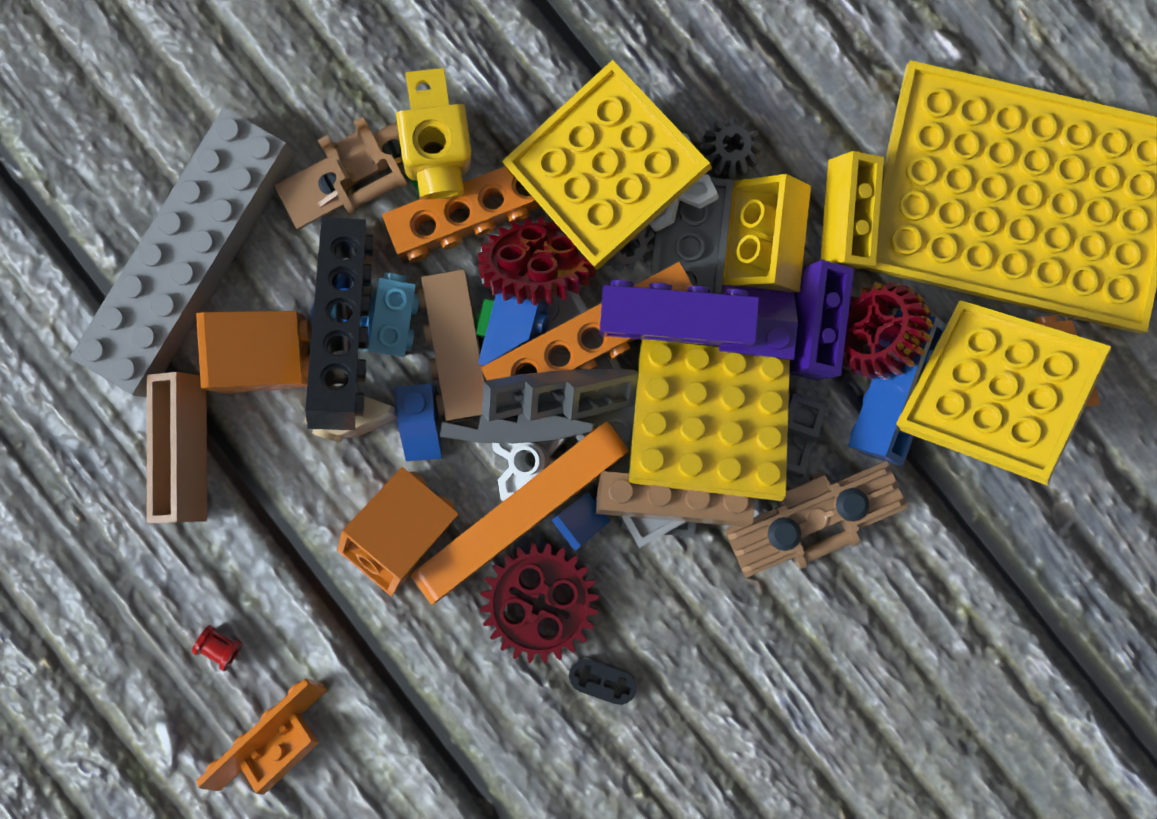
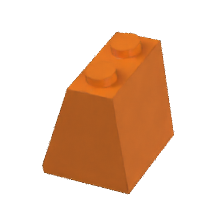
(253, 350)
(396, 530)

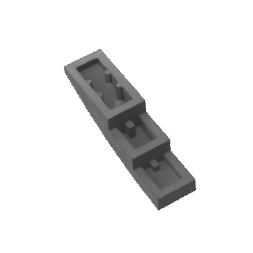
(558, 392)
(518, 431)

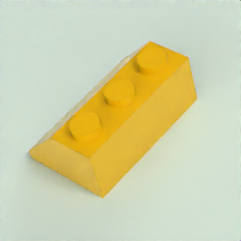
(767, 233)

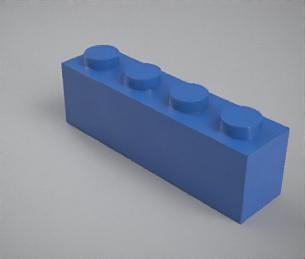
(876, 428)

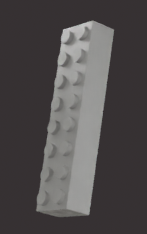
(184, 253)

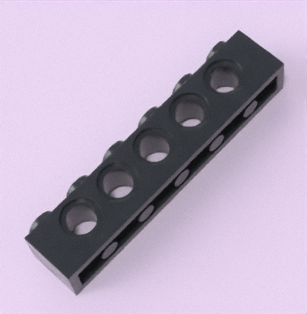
(326, 406)

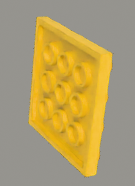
(606, 164)
(1004, 390)
(710, 421)

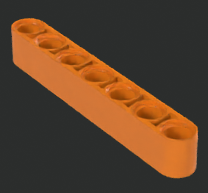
(520, 512)

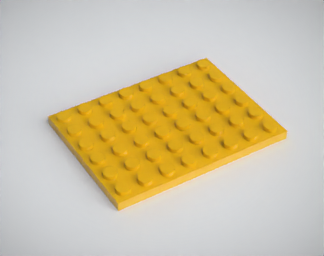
(1021, 197)

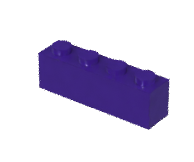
(679, 315)

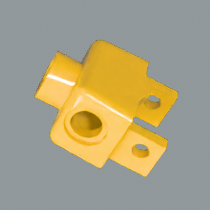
(438, 124)

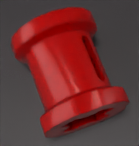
(217, 647)

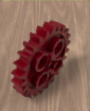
(533, 263)
(525, 633)

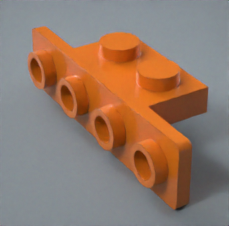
(271, 745)

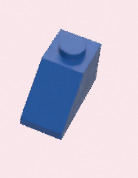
(512, 327)
(418, 422)
(580, 521)

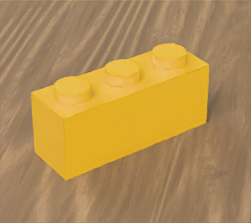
(852, 210)

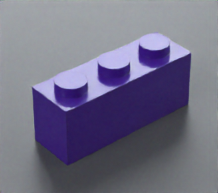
(822, 320)

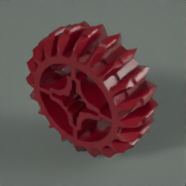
(891, 338)

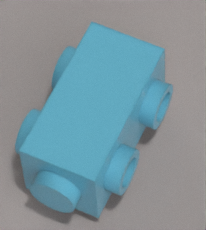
(390, 315)

